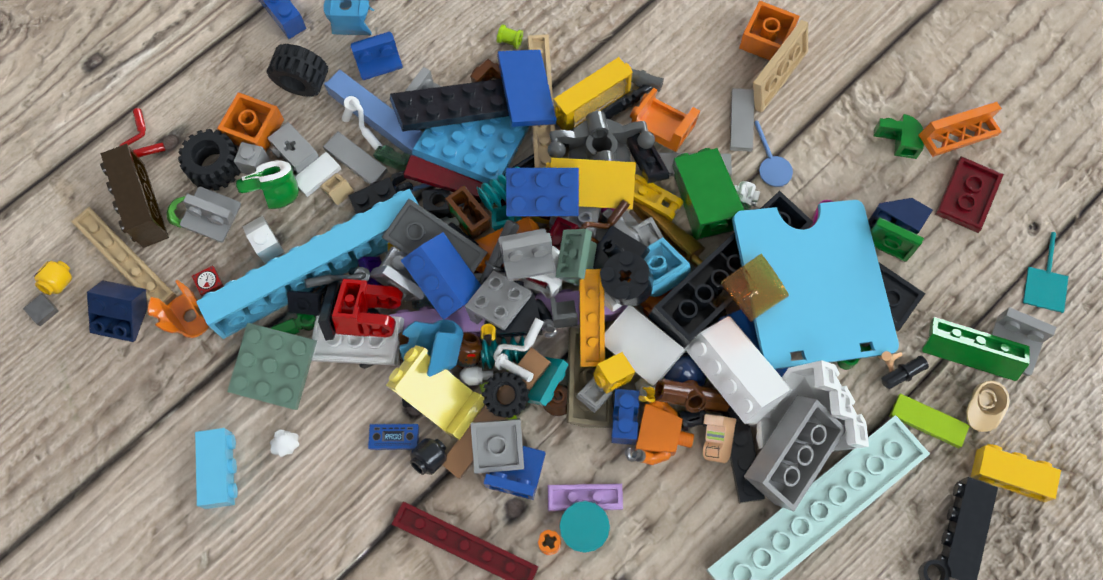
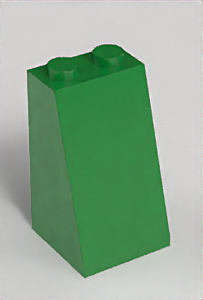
(706, 192)

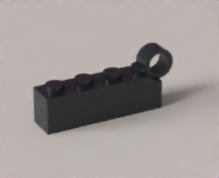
(966, 531)

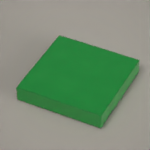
(895, 239)

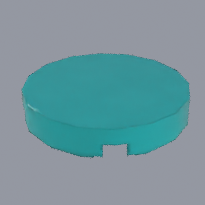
(584, 526)

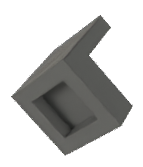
(563, 313)

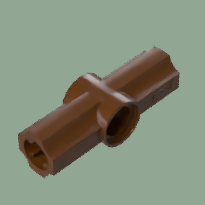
(690, 395)

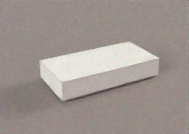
(317, 173)

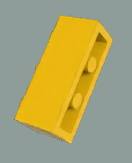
(1016, 473)

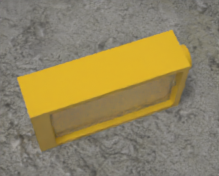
(592, 94)

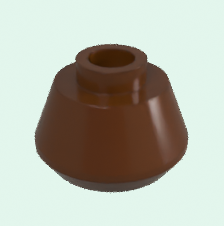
(559, 406)

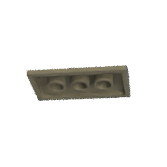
(578, 377)

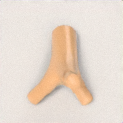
(890, 358)

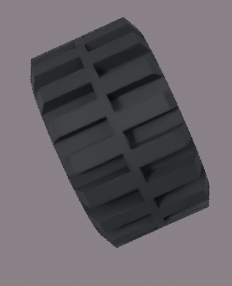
(297, 70)
(203, 146)

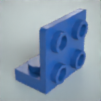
(519, 482)

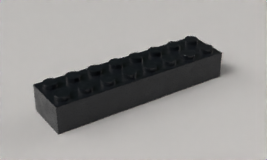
(701, 295)

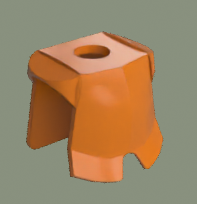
(172, 315)

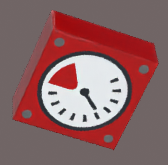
(207, 281)

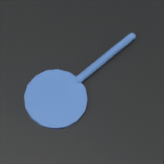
(775, 169)

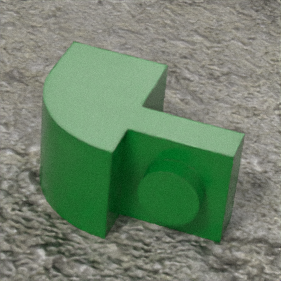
(905, 134)

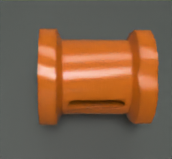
(557, 544)

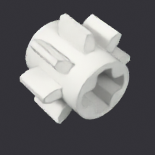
(747, 194)

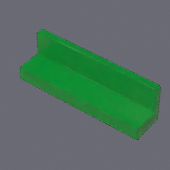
(977, 349)

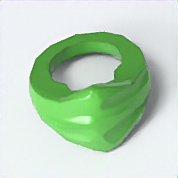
(171, 217)

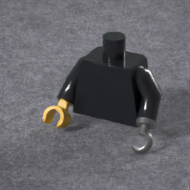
(523, 320)

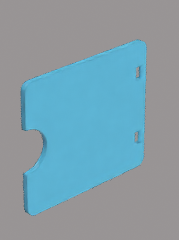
(830, 281)

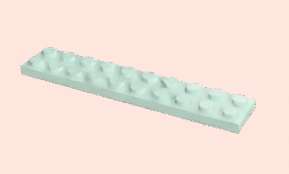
(825, 508)

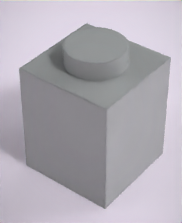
(250, 157)

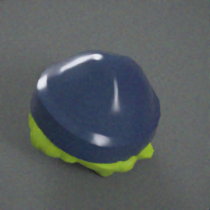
(685, 370)

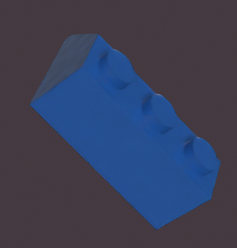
(442, 275)

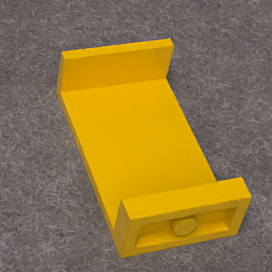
(601, 181)

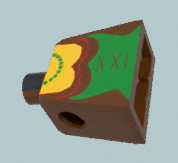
(471, 216)

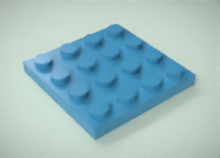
(472, 148)

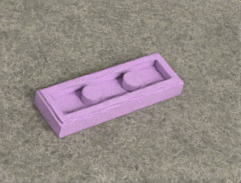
(605, 495)

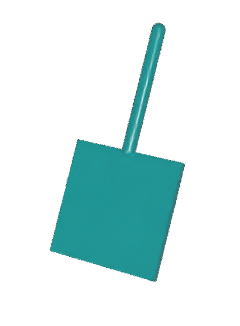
(1044, 287)

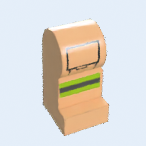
(718, 438)

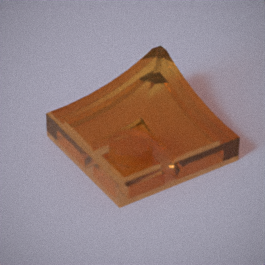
(755, 287)

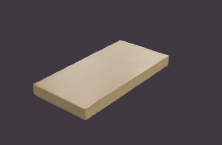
(781, 66)

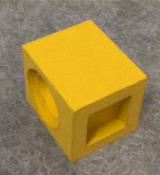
(613, 373)

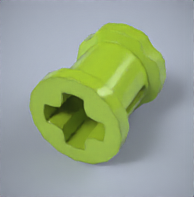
(510, 36)

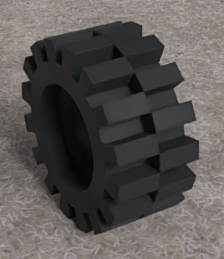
(495, 384)

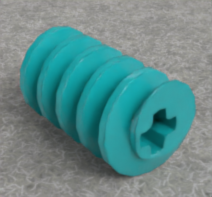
(493, 192)
(489, 350)

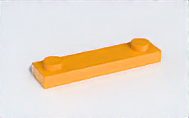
(591, 319)

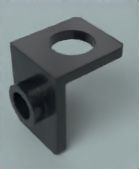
(306, 302)

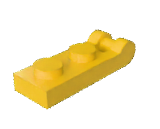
(653, 197)

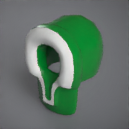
(275, 180)

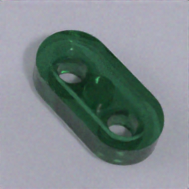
(389, 157)

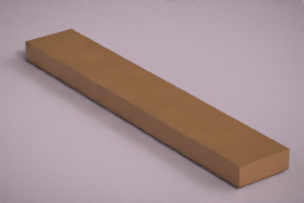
(461, 454)

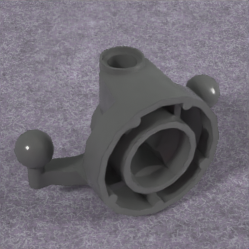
(599, 136)

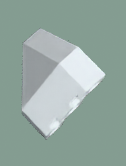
(819, 382)

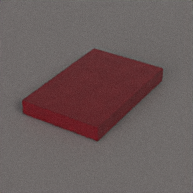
(969, 194)

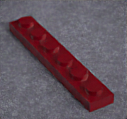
(463, 544)

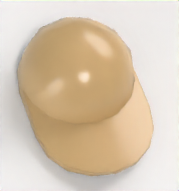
(987, 406)

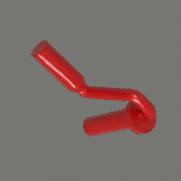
(141, 128)

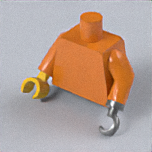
(658, 432)

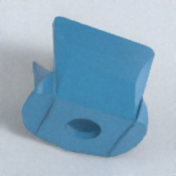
(348, 21)
(440, 339)

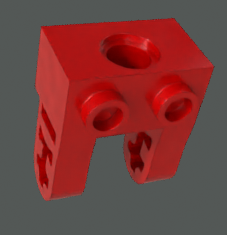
(351, 309)

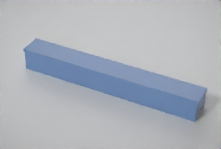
(376, 112)

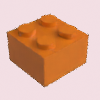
(767, 30)
(250, 121)

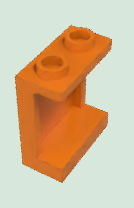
(665, 122)

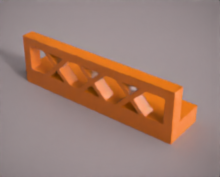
(957, 125)

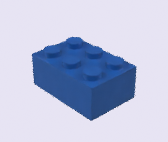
(542, 191)

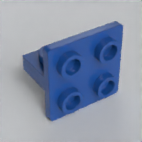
(376, 55)

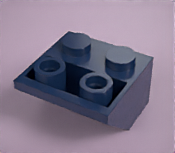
(904, 213)
(116, 310)

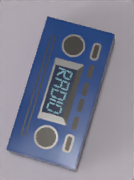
(393, 436)

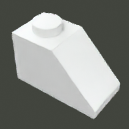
(262, 239)

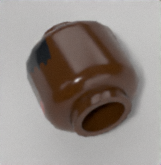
(469, 351)

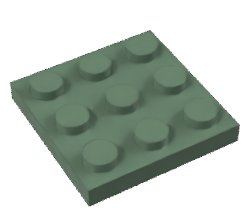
(272, 366)

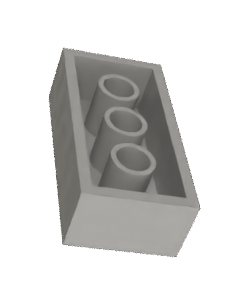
(795, 452)

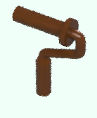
(612, 220)

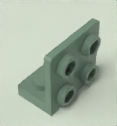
(575, 255)

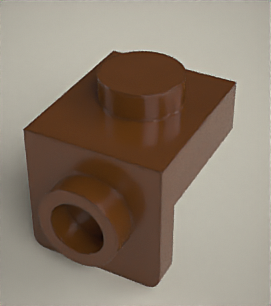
(486, 72)

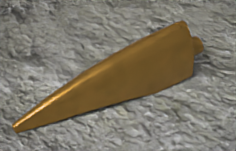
(673, 234)

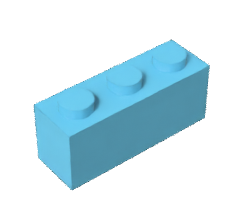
(215, 468)

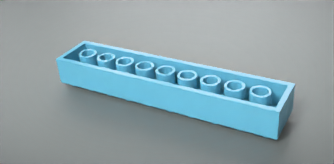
(331, 253)

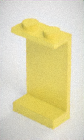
(437, 397)

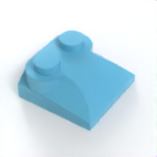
(667, 267)

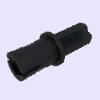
(905, 372)

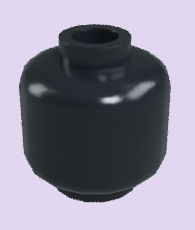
(428, 456)

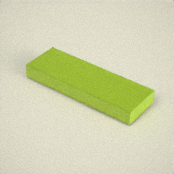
(930, 421)

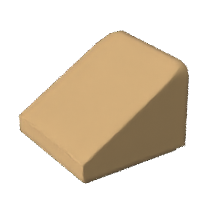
(337, 188)

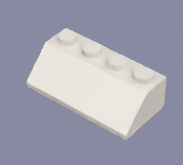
(738, 370)

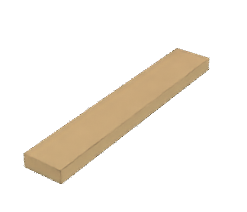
(122, 256)

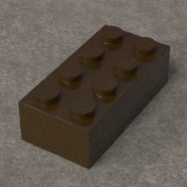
(133, 196)

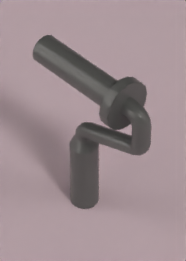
(357, 274)

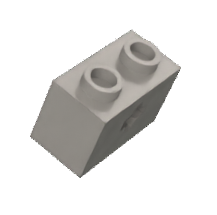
(292, 148)

